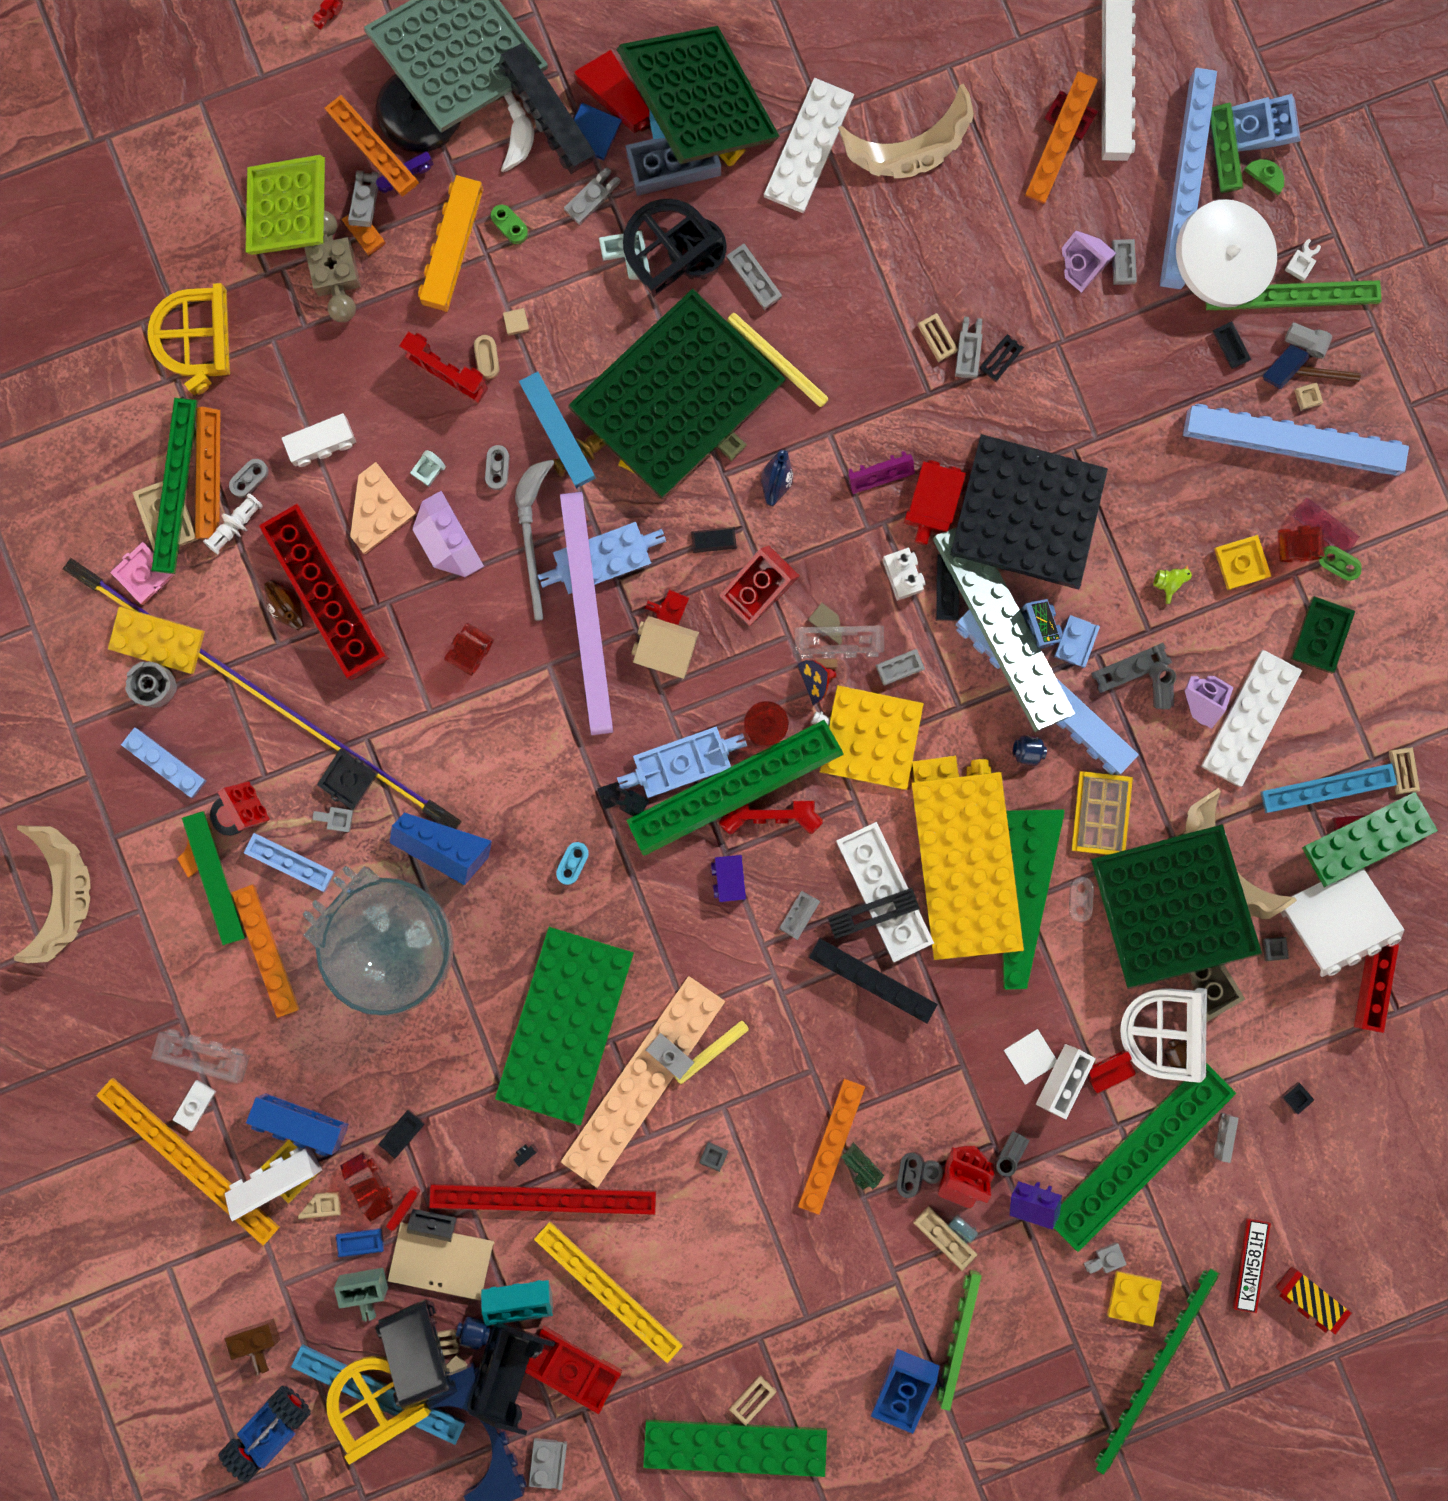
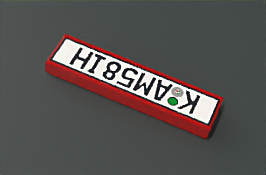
(1251, 1265)

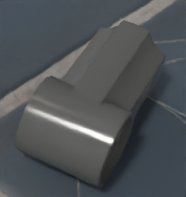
(1162, 687)
(1012, 1152)

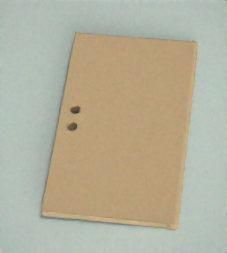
(449, 1266)

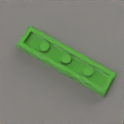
(1226, 148)

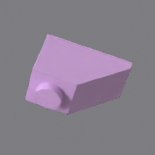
(1085, 259)
(1207, 699)

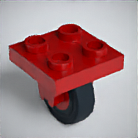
(237, 809)

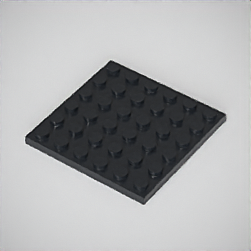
(1029, 511)

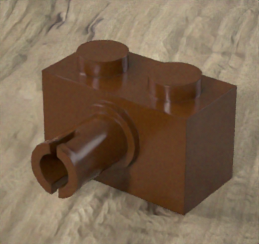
(252, 1342)

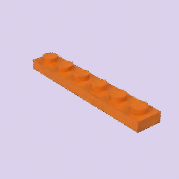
(1061, 137)
(371, 145)
(207, 472)
(265, 951)
(831, 1146)

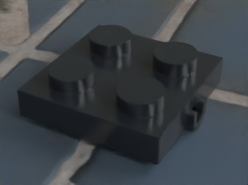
(347, 779)

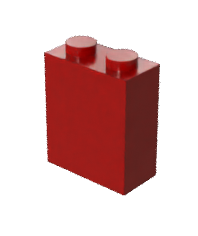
(937, 491)

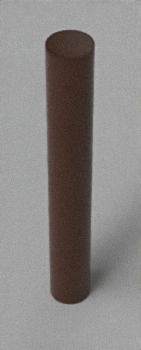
(1331, 374)

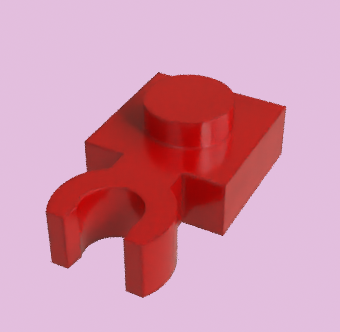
(328, 10)

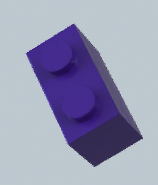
(730, 878)

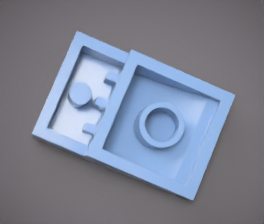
(1266, 123)

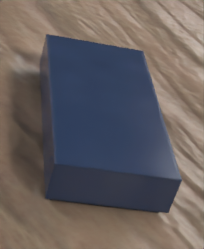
(1286, 366)

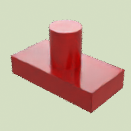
(925, 526)

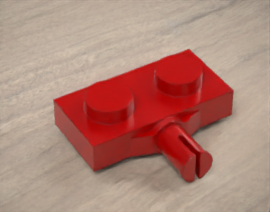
(671, 608)

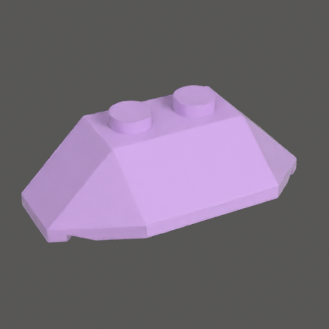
(445, 538)

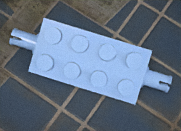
(610, 553)
(682, 762)

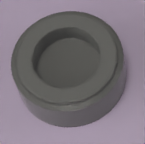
(932, 1172)

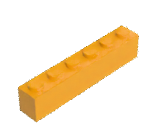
(451, 243)

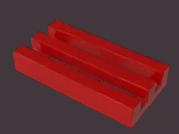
(403, 1208)

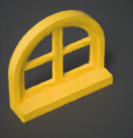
(221, 364)
(387, 1429)

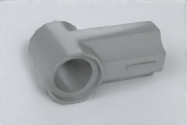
(1313, 341)

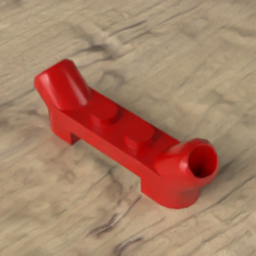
(802, 812)

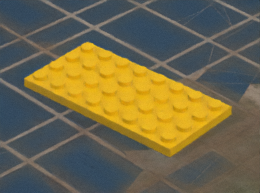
(967, 866)

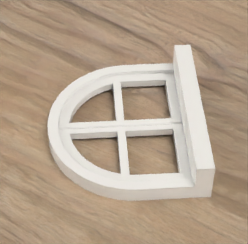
(1194, 1035)

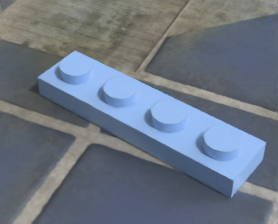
(163, 762)
(289, 862)

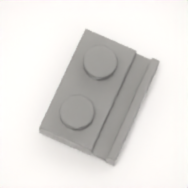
(1226, 1137)
(547, 1464)

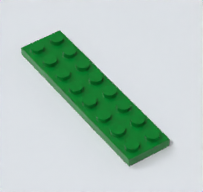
(735, 1448)

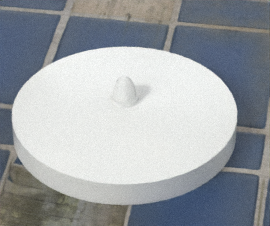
(1226, 253)

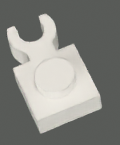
(1301, 262)

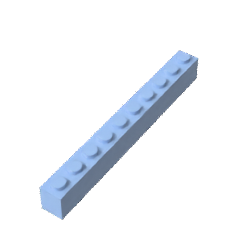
(1189, 167)
(1296, 440)
(1084, 724)

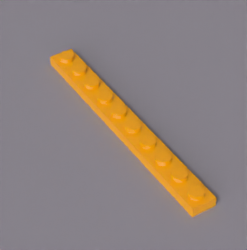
(182, 1156)

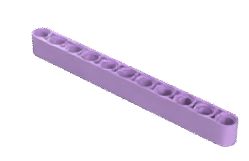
(586, 613)

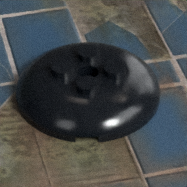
(403, 125)

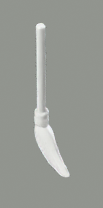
(521, 134)

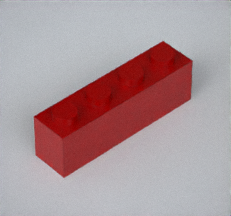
(1376, 989)

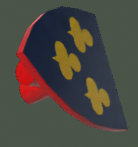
(816, 679)

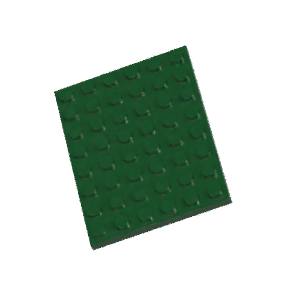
(676, 393)

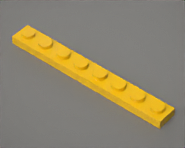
(608, 1292)

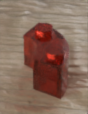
(367, 1186)

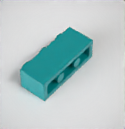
(517, 1302)

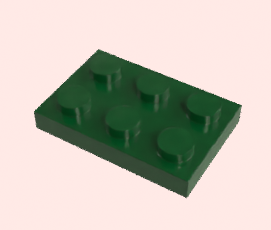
(1322, 634)

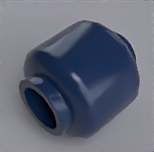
(1029, 750)
(472, 1333)

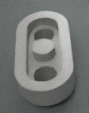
(497, 468)
(247, 477)

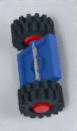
(265, 1434)

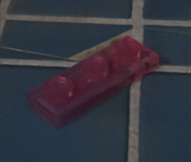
(1333, 530)

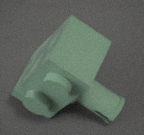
(361, 1289)

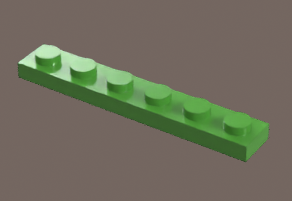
(956, 1349)

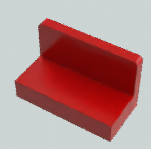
(1111, 1071)

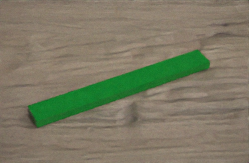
(174, 486)

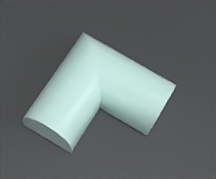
(612, 248)

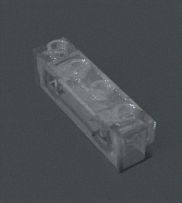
(876, 641)
(165, 1045)

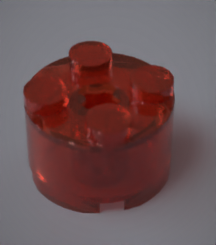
(1301, 544)
(469, 649)
(776, 716)

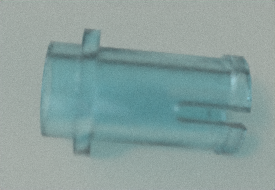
(963, 1228)

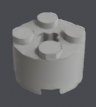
(163, 687)

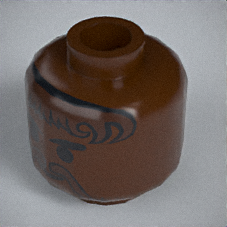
(1177, 1053)

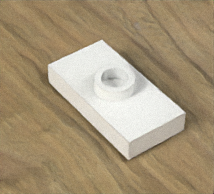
(194, 1105)

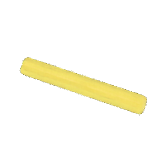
(715, 1049)

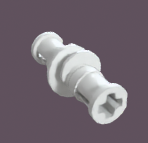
(233, 523)

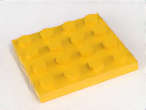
(875, 736)

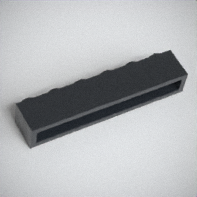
(546, 108)
(872, 980)

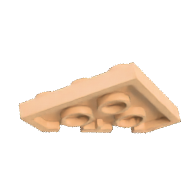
(377, 509)

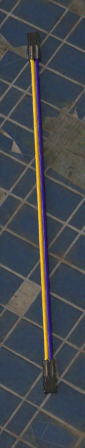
(431, 808)

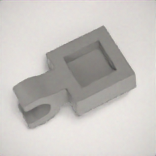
(337, 819)
(1108, 1258)

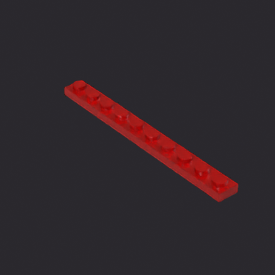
(542, 1199)

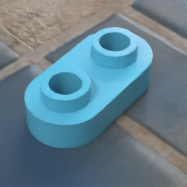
(570, 862)

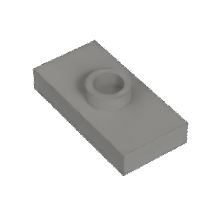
(1124, 262)
(899, 667)
(799, 915)
(670, 1056)

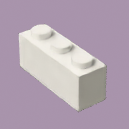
(319, 440)
(1065, 1081)

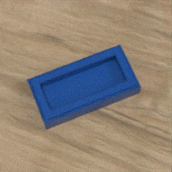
(359, 1242)

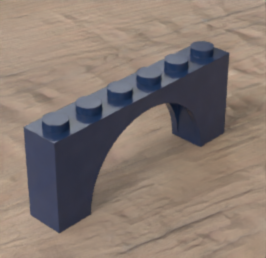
(502, 1479)

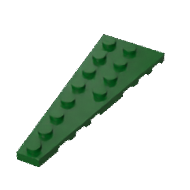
(1033, 848)

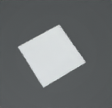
(1031, 1056)

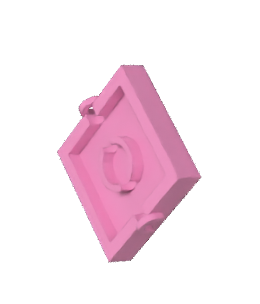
(137, 576)

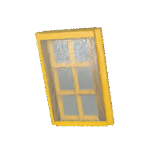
(1101, 813)

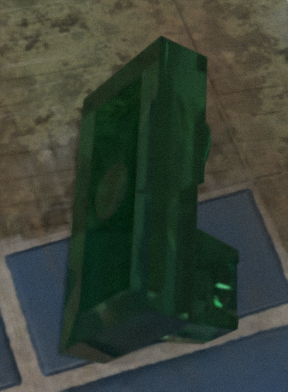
(867, 1172)

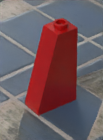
(614, 90)

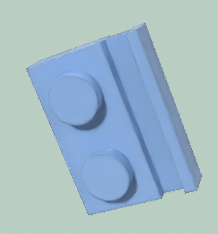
(1077, 641)

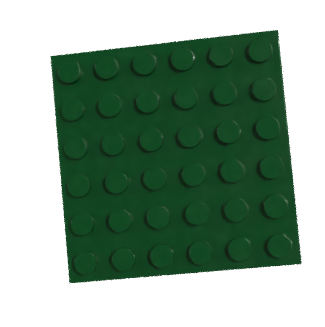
(698, 93)
(1176, 907)

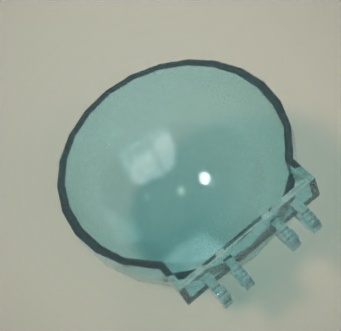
(381, 943)

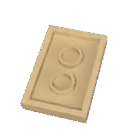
(148, 503)

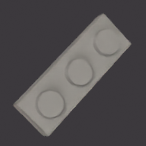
(754, 276)

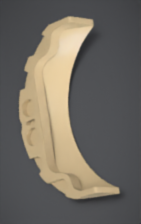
(916, 154)
(69, 895)
(1260, 903)

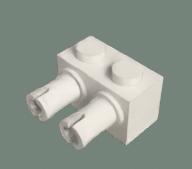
(903, 573)

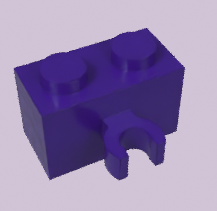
(1035, 1204)

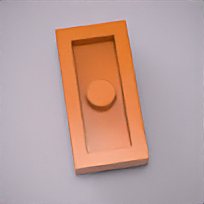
(367, 237)

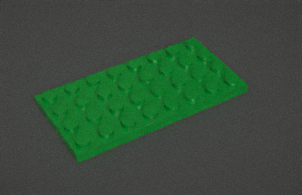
(564, 1026)

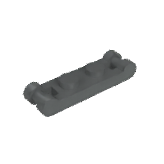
(1130, 668)

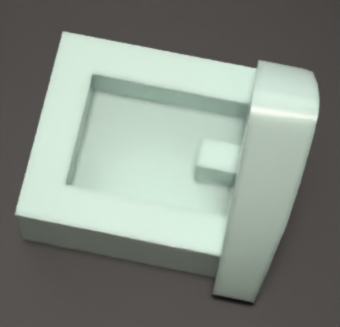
(428, 468)

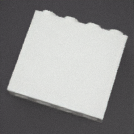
(1343, 922)

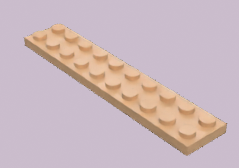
(640, 1084)

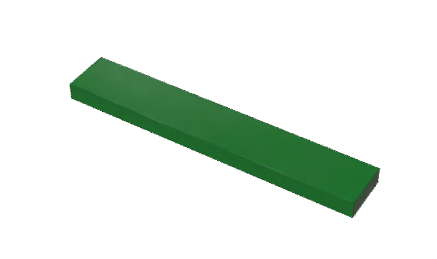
(213, 878)

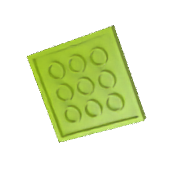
(285, 205)

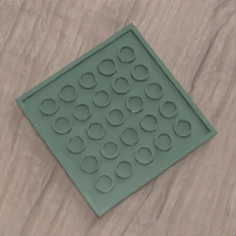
(450, 53)

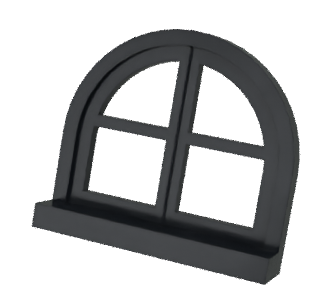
(682, 263)

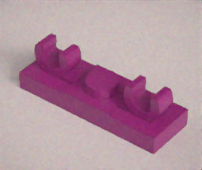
(881, 473)

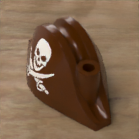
(283, 605)

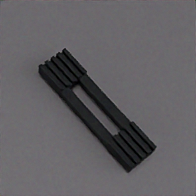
(843, 924)

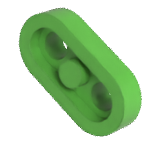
(509, 223)
(1338, 564)

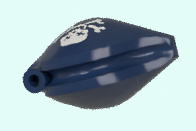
(776, 477)

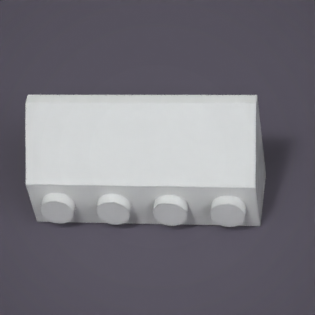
(272, 1182)

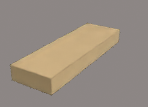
(945, 1238)

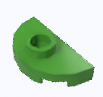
(1267, 173)

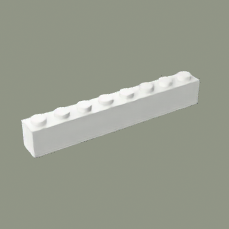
(1117, 79)

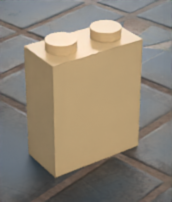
(664, 646)

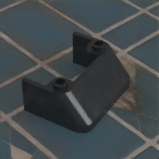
(501, 1376)

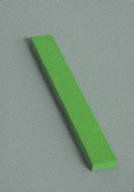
(1313, 295)

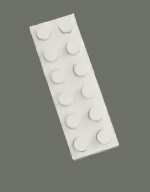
(808, 145)
(1251, 718)
(877, 878)

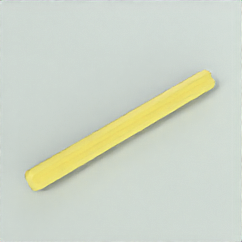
(777, 360)

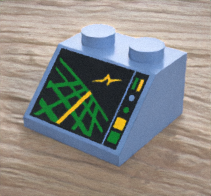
(1041, 622)

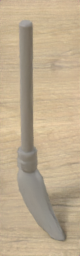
(525, 496)

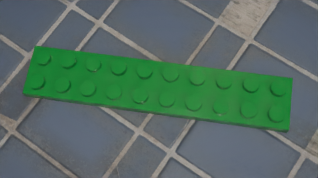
(734, 787)
(1140, 1157)
(1153, 1376)

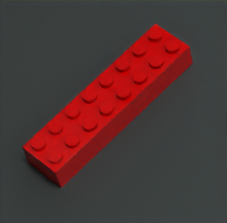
(324, 592)

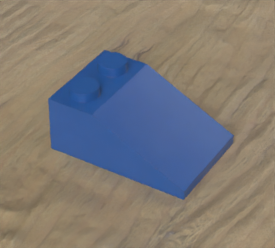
(905, 1391)

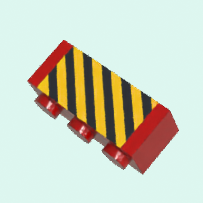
(1312, 1301)

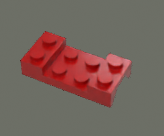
(467, 381)
(573, 1371)

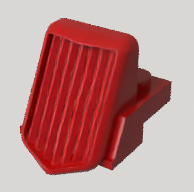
(966, 1177)

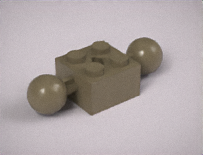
(336, 280)

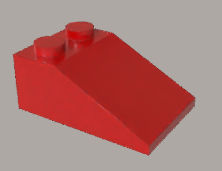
(759, 585)

